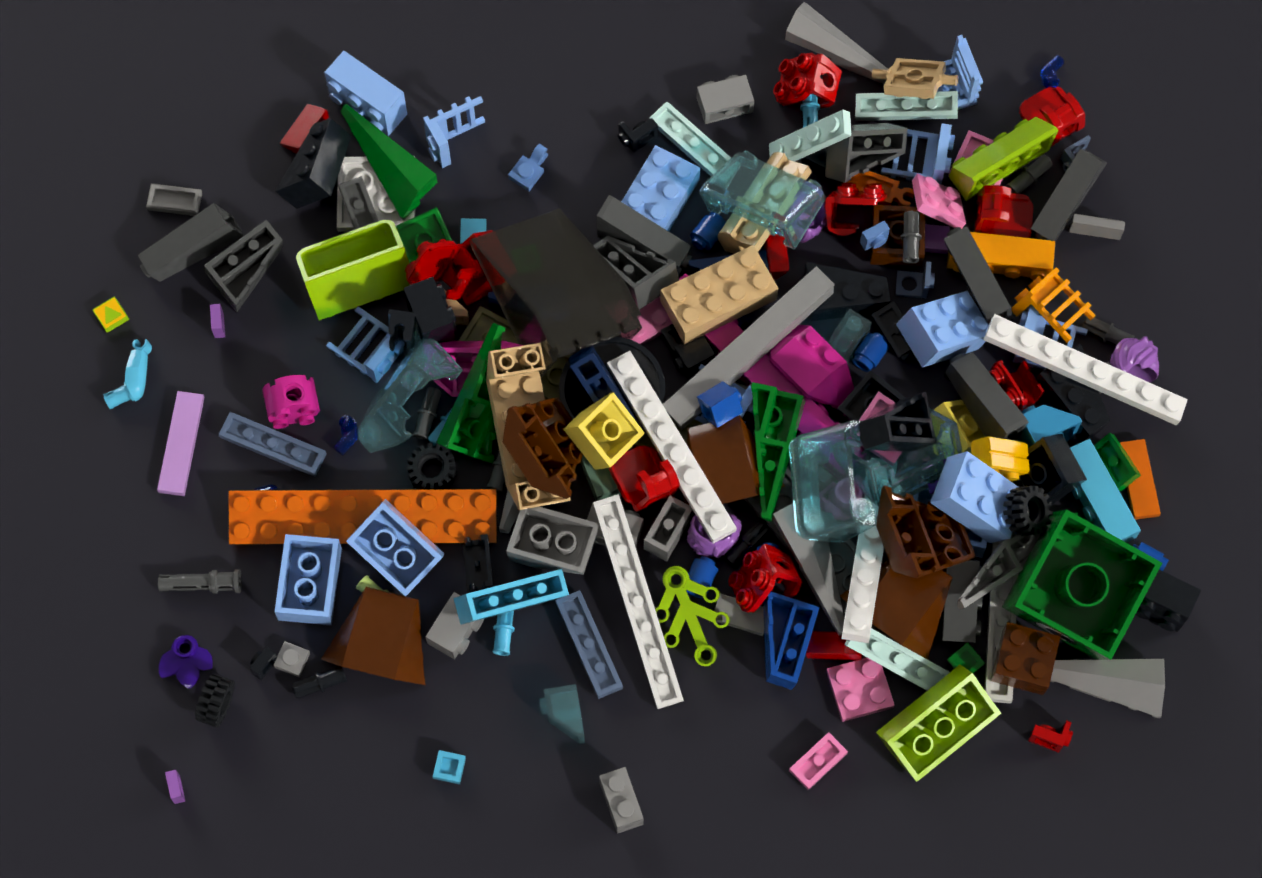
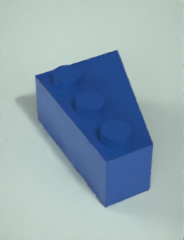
(786, 637)

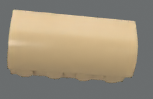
(742, 233)

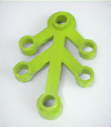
(688, 611)

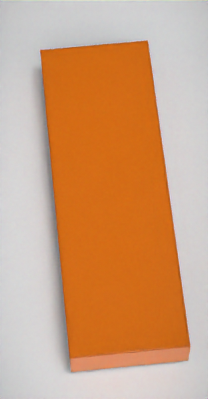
(1142, 491)

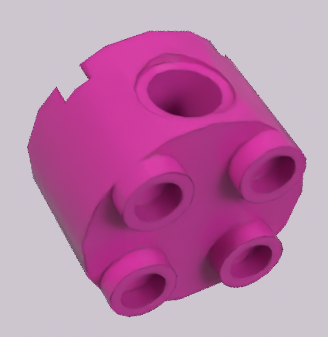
(291, 401)

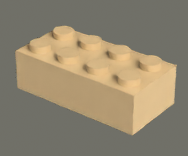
(718, 294)

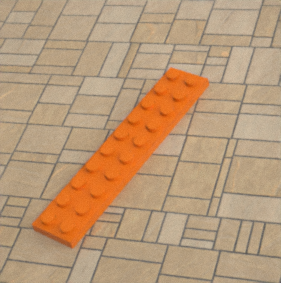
(336, 514)

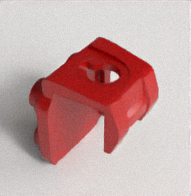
(802, 77)
(1057, 109)
(849, 194)
(1003, 212)
(438, 261)
(1016, 382)
(644, 477)
(759, 575)

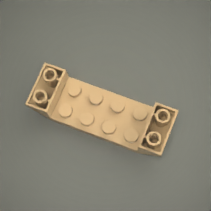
(515, 381)

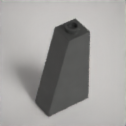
(1068, 195)
(629, 226)
(190, 243)
(977, 274)
(985, 398)

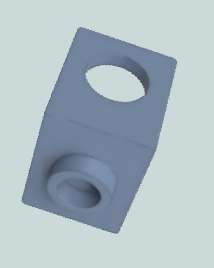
(1068, 153)
(923, 280)

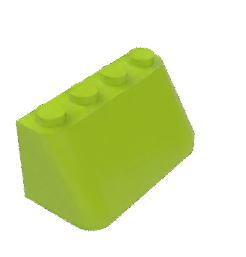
(354, 268)

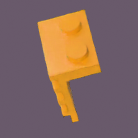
(1043, 292)

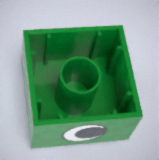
(1082, 585)

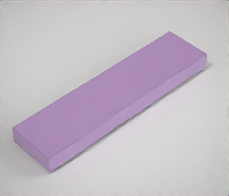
(180, 443)

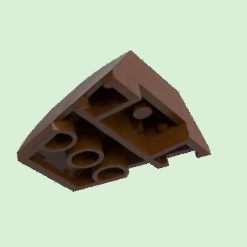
(541, 445)
(726, 458)
(919, 535)
(910, 607)
(381, 637)

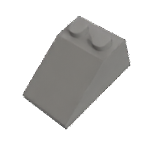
(552, 540)

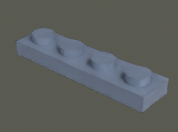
(272, 444)
(589, 644)

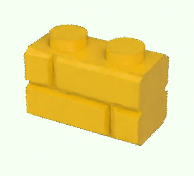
(1003, 456)

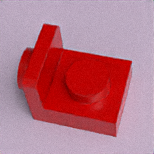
(1048, 737)

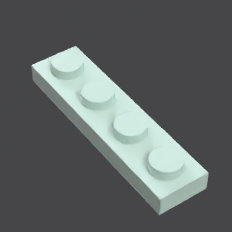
(889, 107)
(814, 136)
(689, 139)
(899, 660)

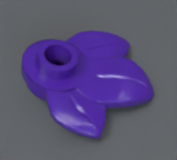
(185, 665)

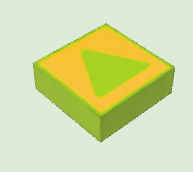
(110, 314)

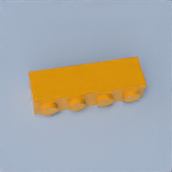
(1014, 255)

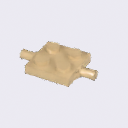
(914, 78)

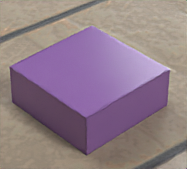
(935, 238)
(217, 320)
(175, 786)

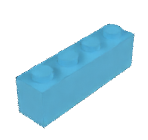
(1101, 497)
(511, 596)

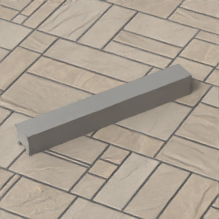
(751, 344)

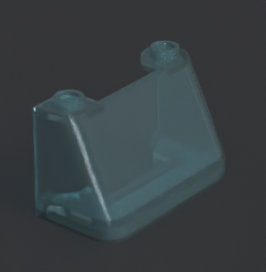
(764, 196)
(385, 417)
(912, 469)
(825, 485)

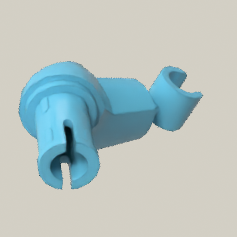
(134, 376)

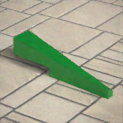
(398, 171)
(471, 421)
(776, 424)

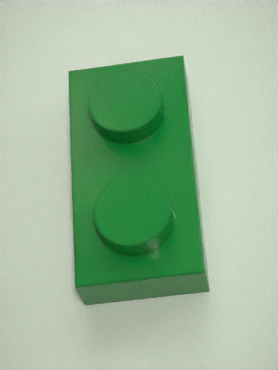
(1117, 461)

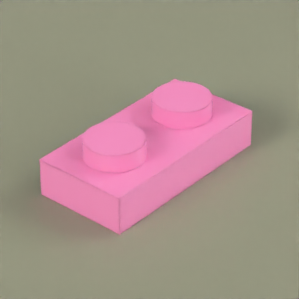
(818, 761)

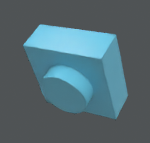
(449, 767)

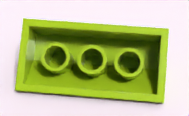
(1002, 156)
(938, 722)

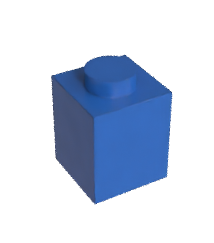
(720, 404)

